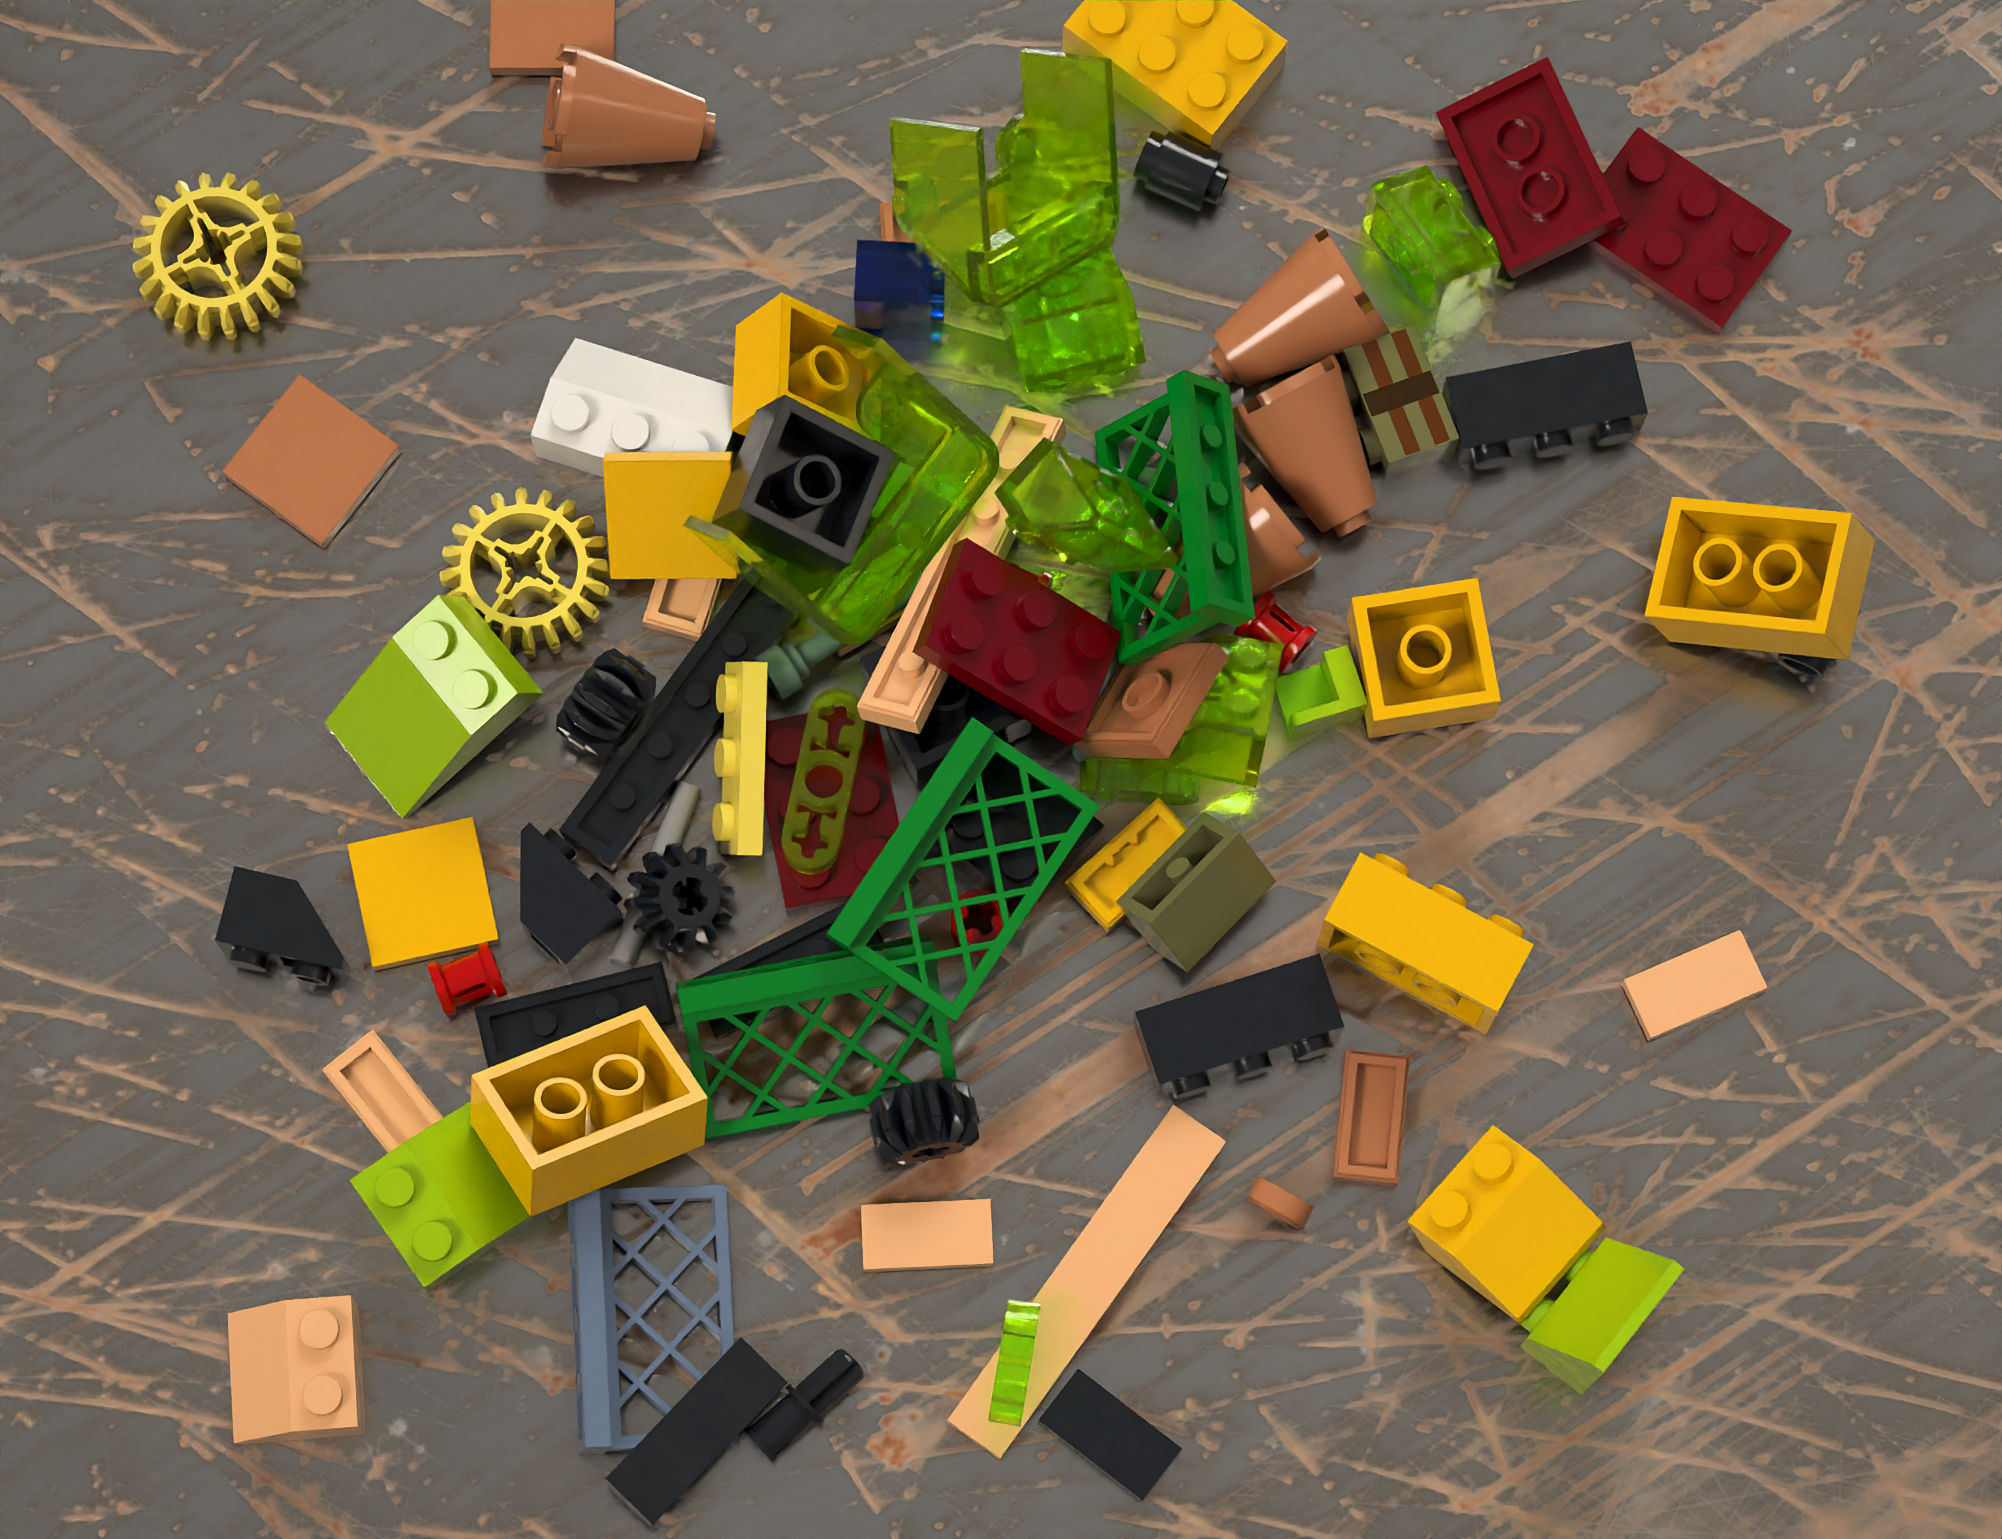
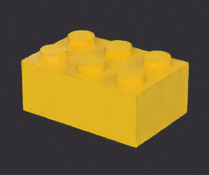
(1181, 60)
(1760, 577)
(1424, 940)
(588, 1110)

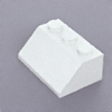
(628, 404)

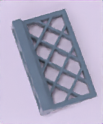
(596, 1303)

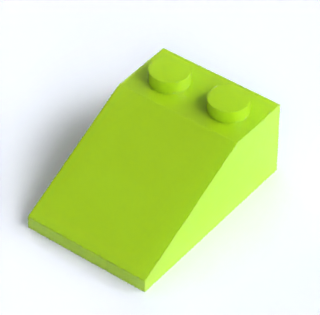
(431, 702)
(441, 1198)
(1597, 1311)

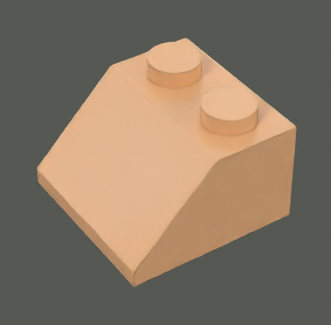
(296, 1370)

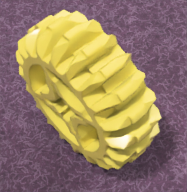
(195, 265)
(538, 550)

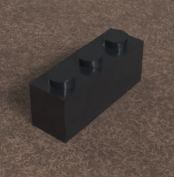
(1546, 405)
(1239, 1027)

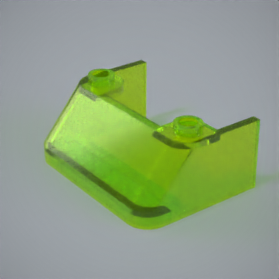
(1052, 192)
(930, 487)

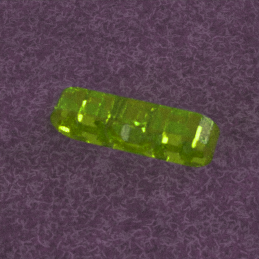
(797, 823)

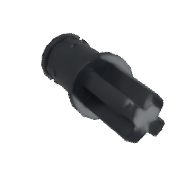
(805, 1403)

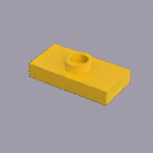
(1123, 861)

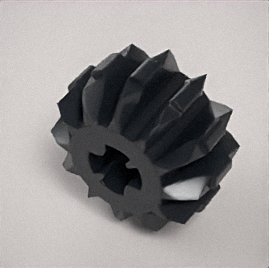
(605, 704)
(697, 887)
(924, 1121)

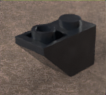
(560, 905)
(276, 924)

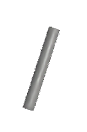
(671, 831)

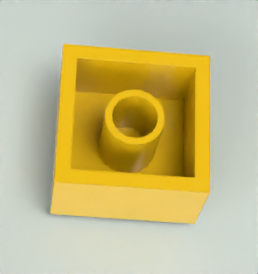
(1423, 657)

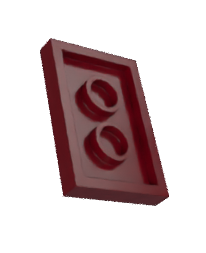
(1530, 167)
(1686, 232)
(1017, 641)
(870, 816)

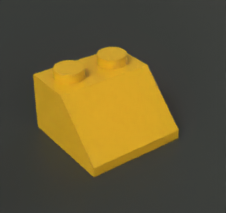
(791, 352)
(1505, 1224)

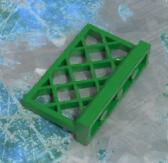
(1205, 511)
(915, 838)
(798, 982)

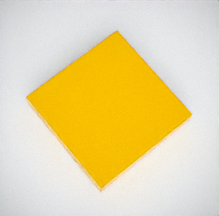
(646, 510)
(423, 893)

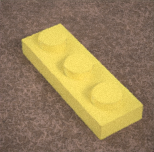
(741, 758)

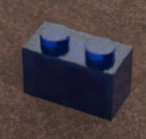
(897, 291)

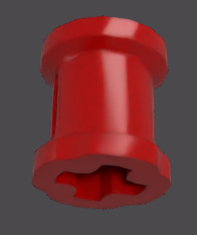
(1278, 627)
(984, 910)
(467, 979)

